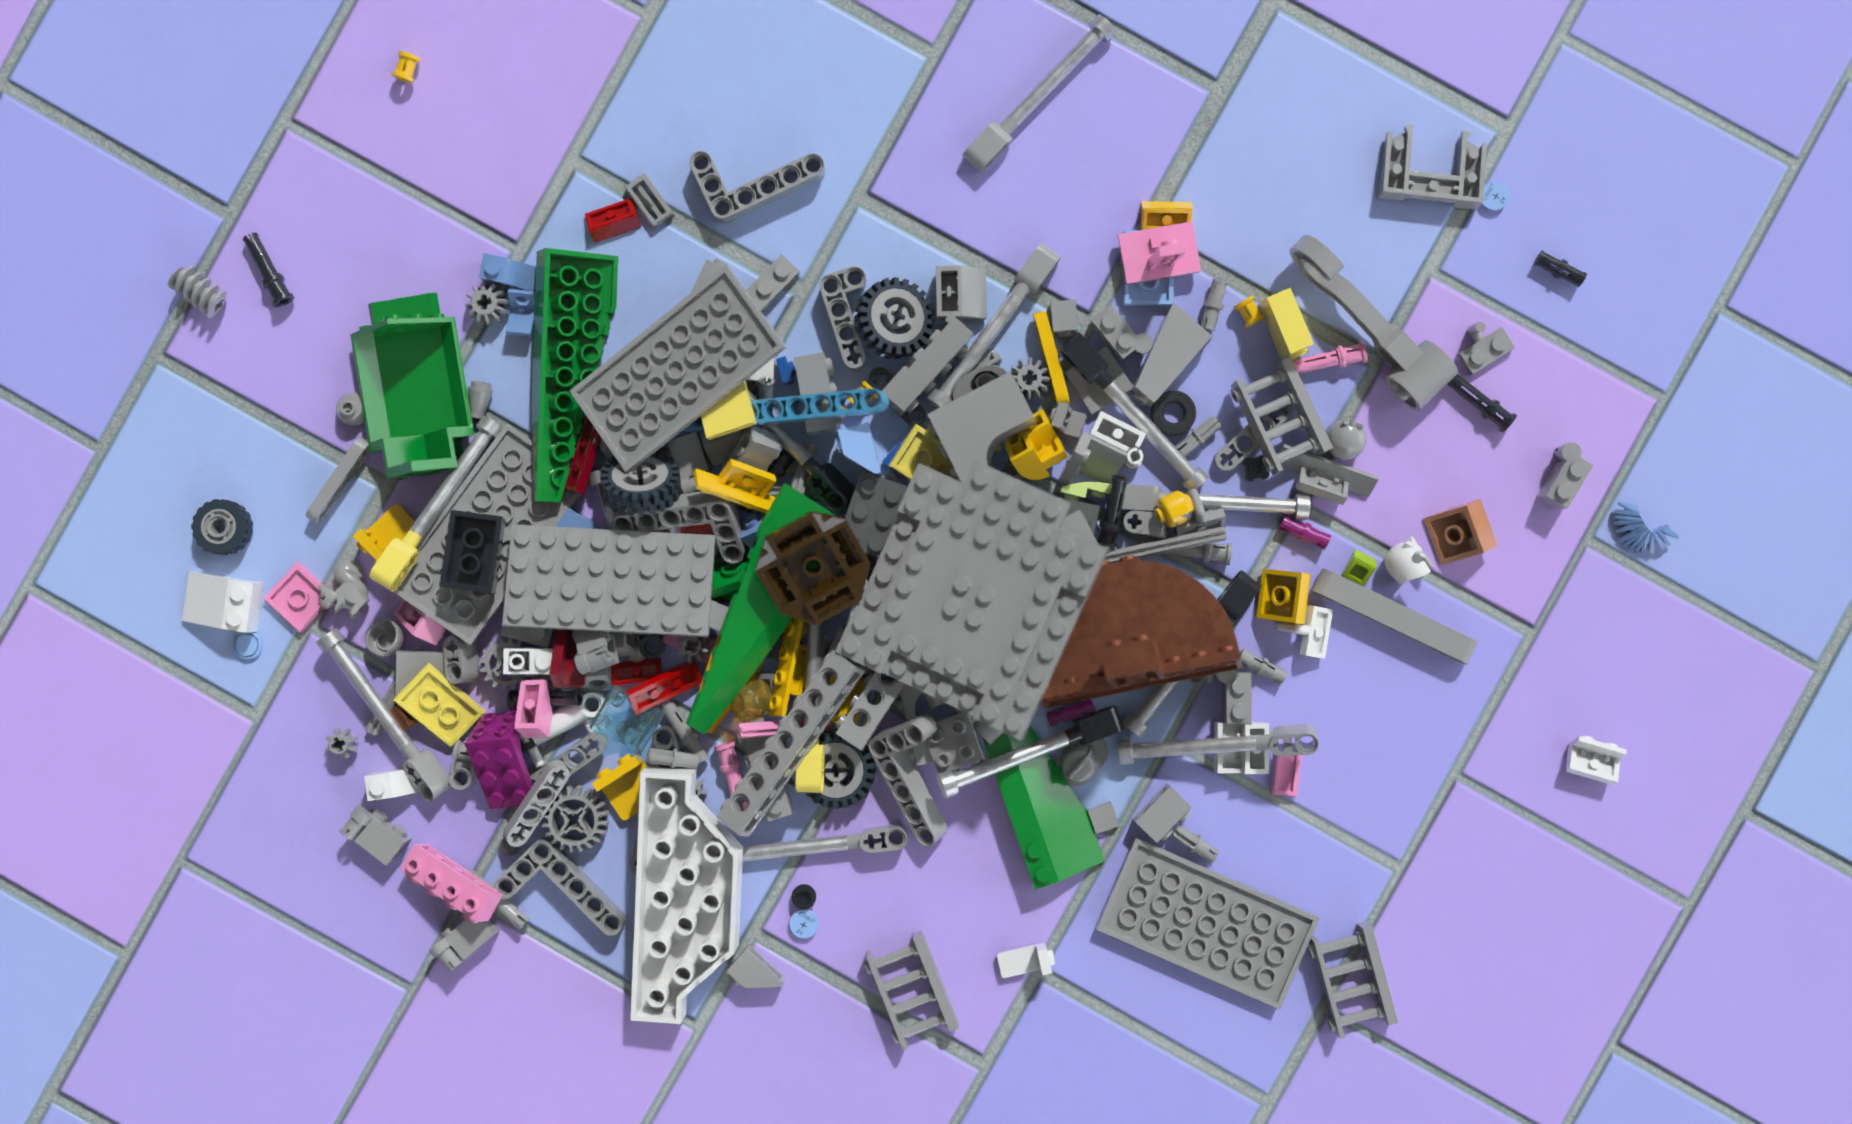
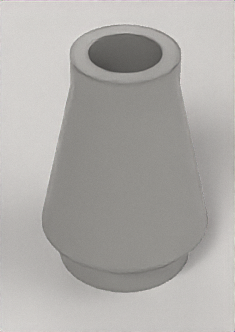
(479, 397)

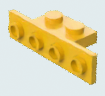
(739, 484)
(791, 671)

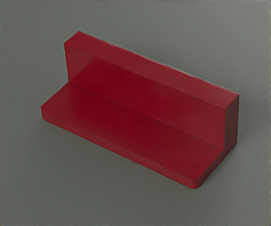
(563, 667)

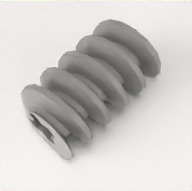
(197, 291)

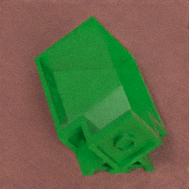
(412, 386)

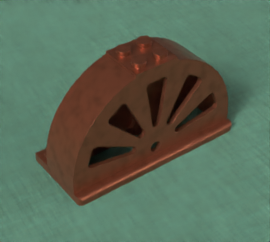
(1141, 632)

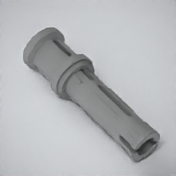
(1207, 552)

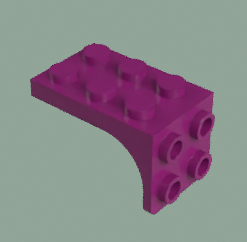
(498, 760)

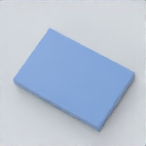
(1150, 293)

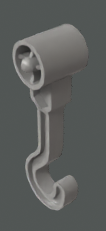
(1417, 370)

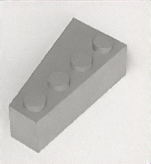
(927, 365)

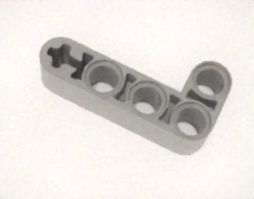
(846, 321)

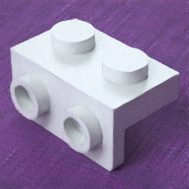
(1594, 759)

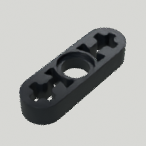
(880, 370)

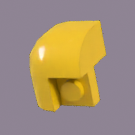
(1036, 448)

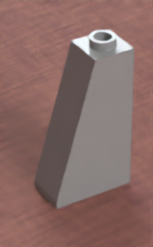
(1172, 350)

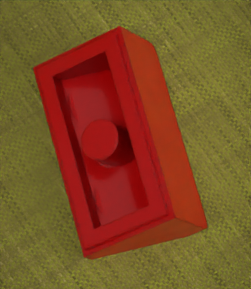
(612, 220)
(632, 674)

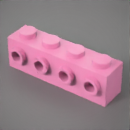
(451, 883)

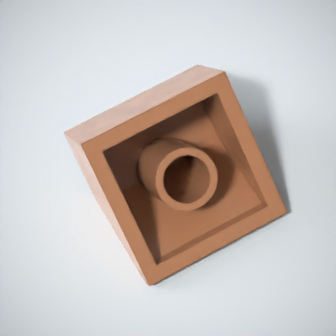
(1460, 532)

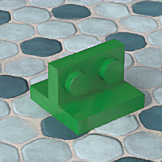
(727, 577)

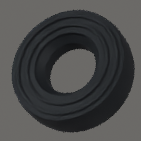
(1184, 402)

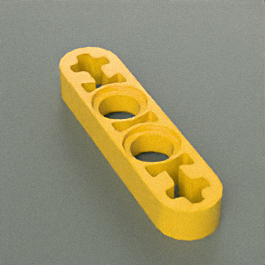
(1051, 357)

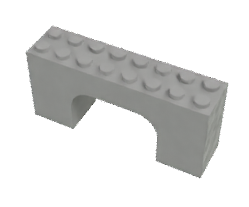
(979, 423)

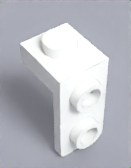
(1026, 960)

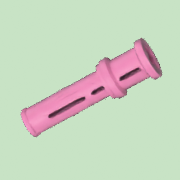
(1340, 357)
(730, 766)

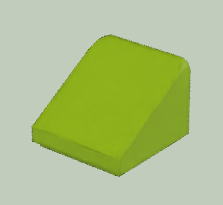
(1359, 567)

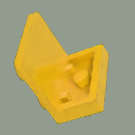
(391, 525)
(622, 785)

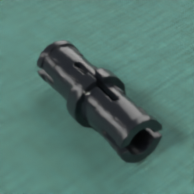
(1547, 261)

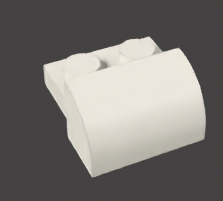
(1246, 761)

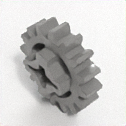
(494, 672)

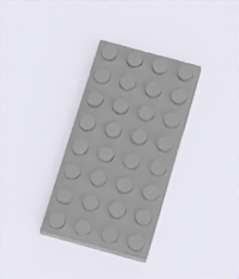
(677, 369)
(496, 486)
(609, 580)
(1207, 923)

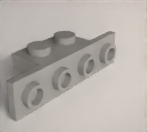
(1328, 478)

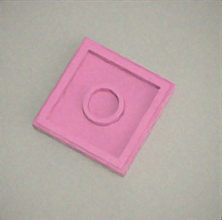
(296, 597)

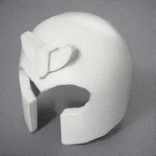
(1407, 561)

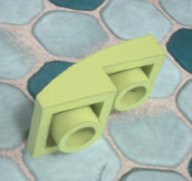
(1079, 490)

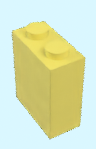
(1286, 324)

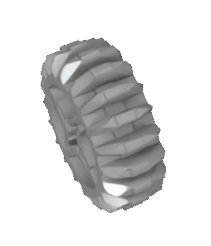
(584, 826)

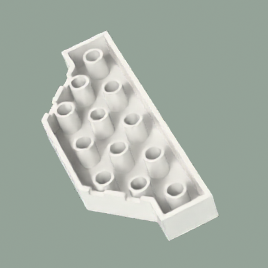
(683, 895)

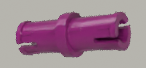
(1304, 532)

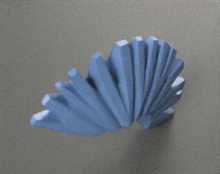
(1638, 532)

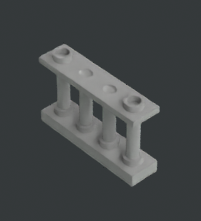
(1295, 396)
(927, 970)
(1377, 985)

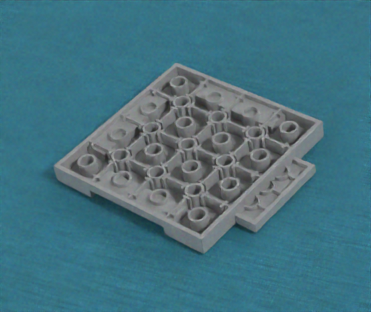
(975, 594)

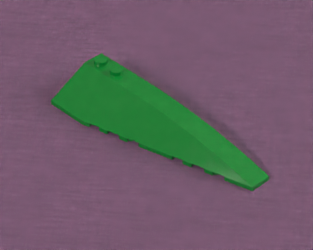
(570, 328)
(750, 622)
(1045, 815)

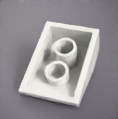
(223, 602)

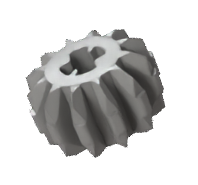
(480, 298)
(1022, 372)

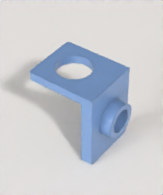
(521, 314)
(750, 525)

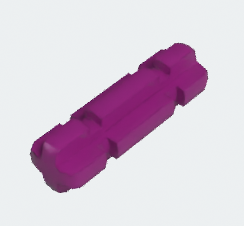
(1070, 712)

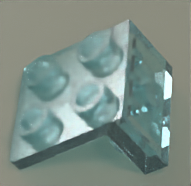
(619, 722)

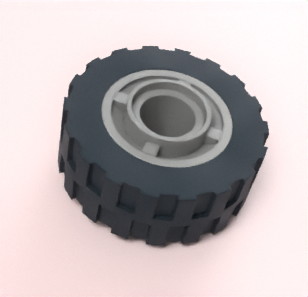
(207, 523)

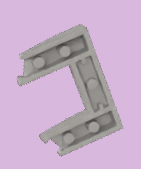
(1462, 189)

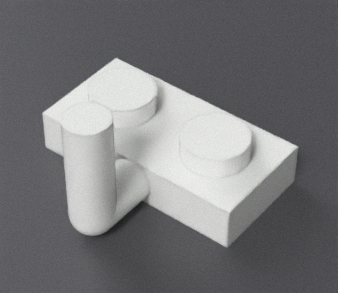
(1314, 631)

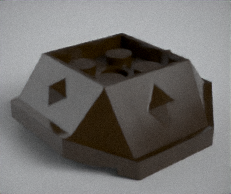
(816, 592)

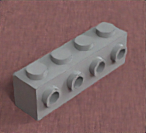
(782, 804)

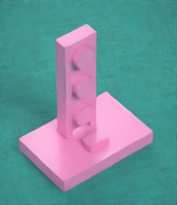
(1159, 253)

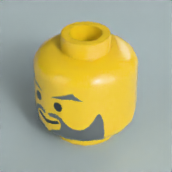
(1174, 509)

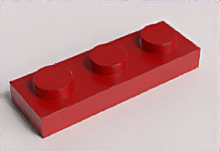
(663, 687)

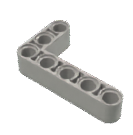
(754, 187)
(687, 515)
(904, 779)
(565, 883)

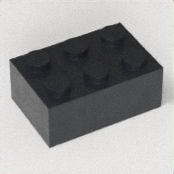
(472, 552)

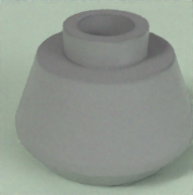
(355, 416)

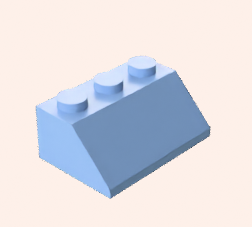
(859, 447)

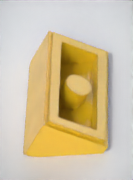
(1160, 213)

